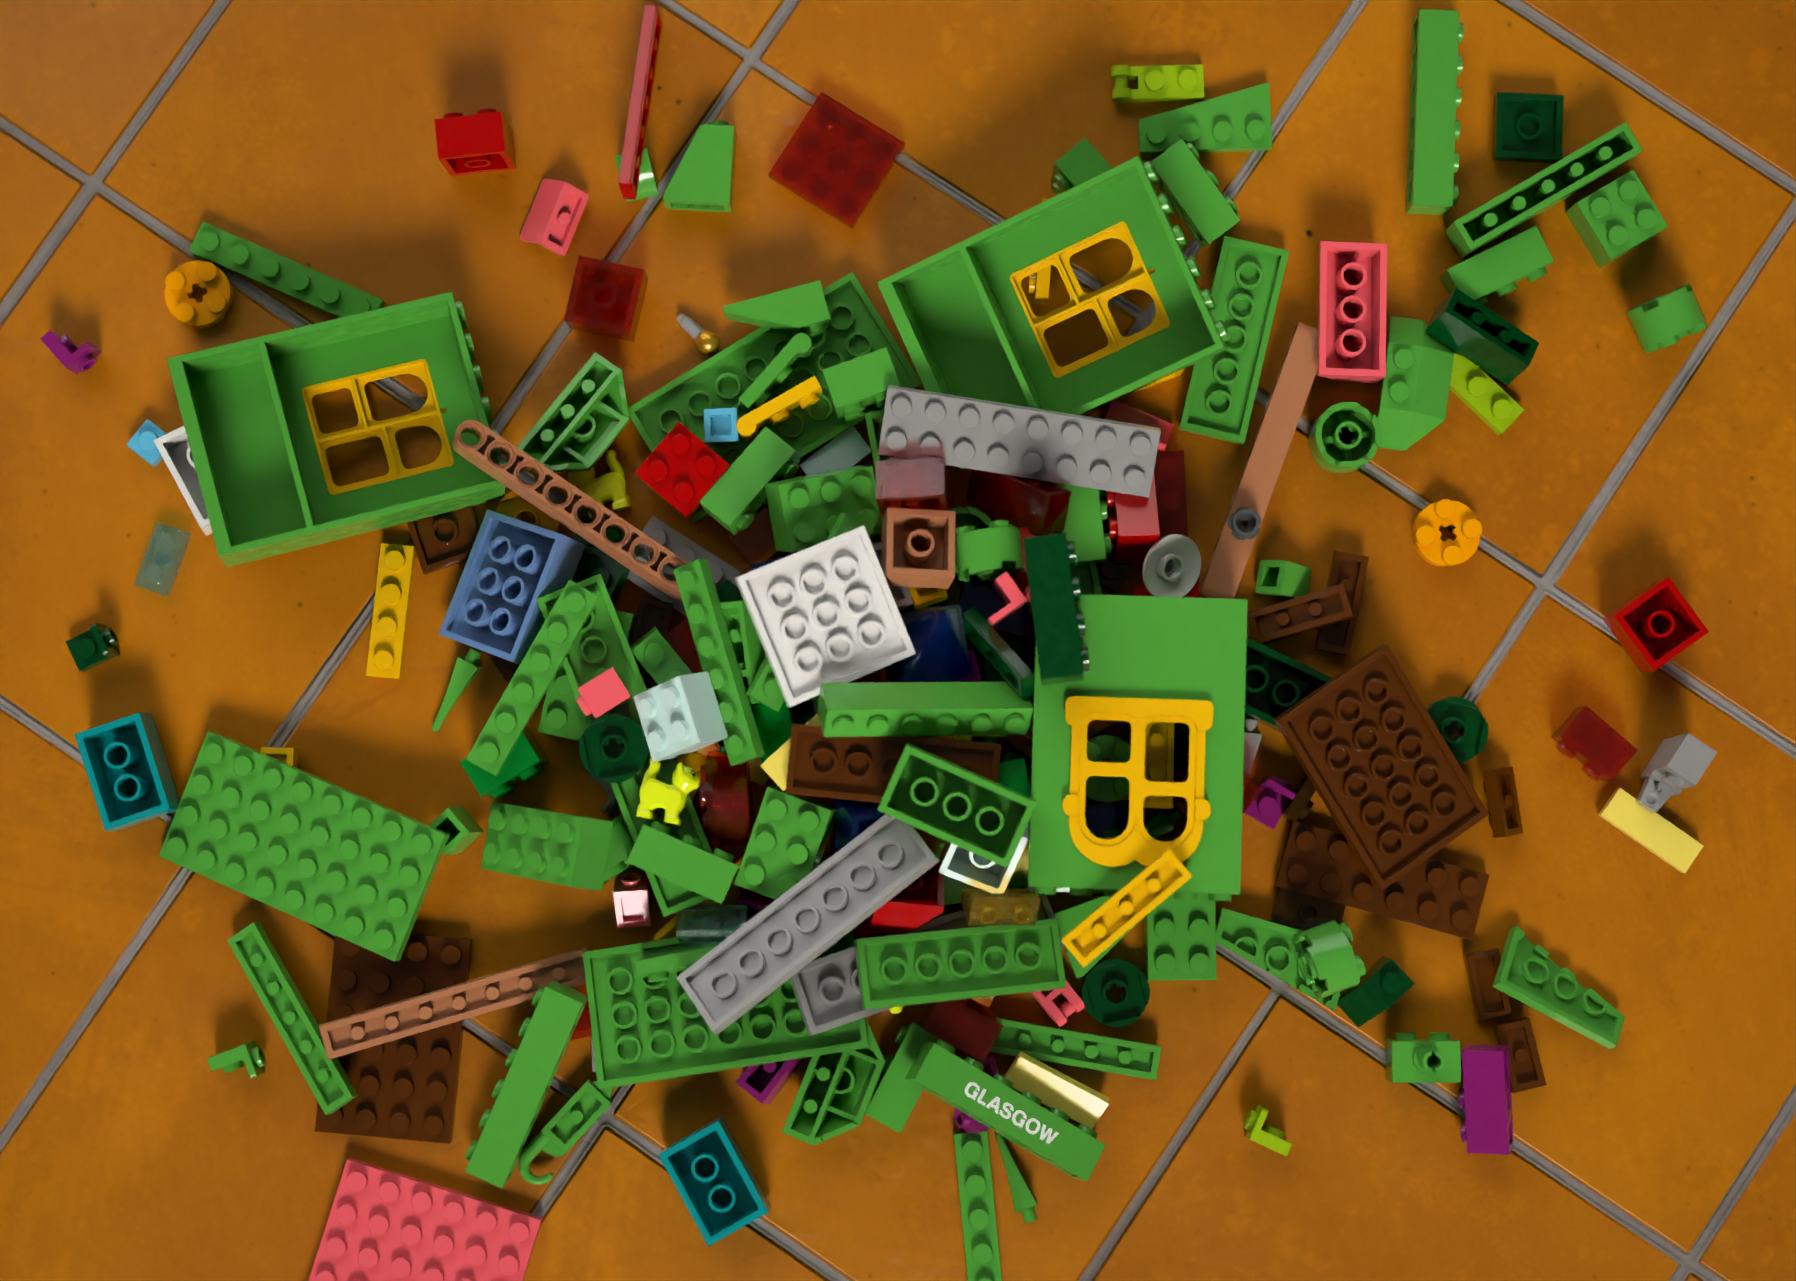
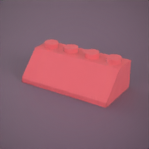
(1352, 311)

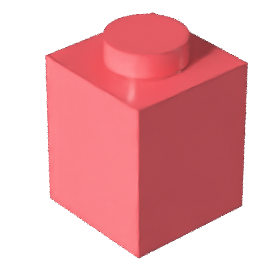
(602, 694)

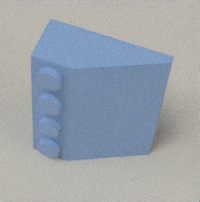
(501, 582)

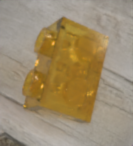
(1005, 908)

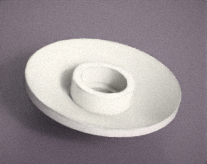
(1182, 566)

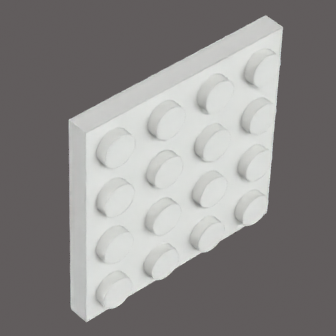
(825, 615)

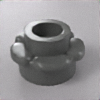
(1244, 514)

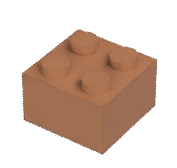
(918, 548)

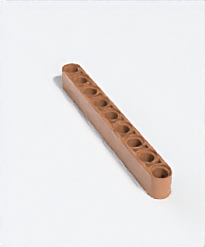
(1264, 460)
(573, 501)

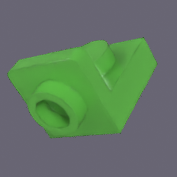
(232, 1059)

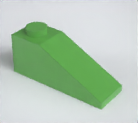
(789, 310)
(745, 641)

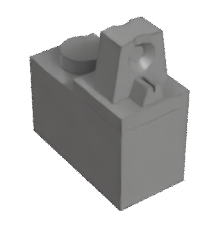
(1675, 766)

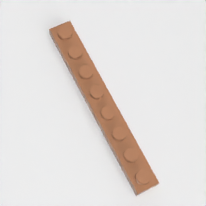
(450, 1004)

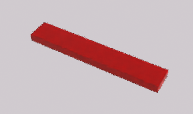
(640, 102)

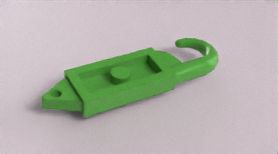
(566, 1128)

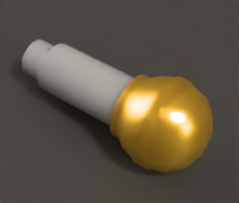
(706, 341)

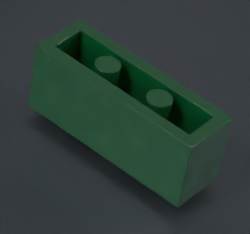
(1482, 336)

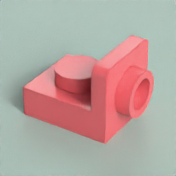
(632, 900)

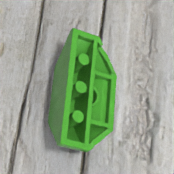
(1415, 384)
(581, 419)
(835, 1093)

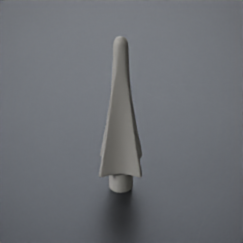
(1251, 743)

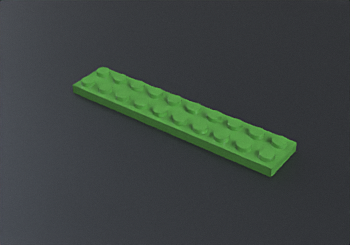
(596, 650)

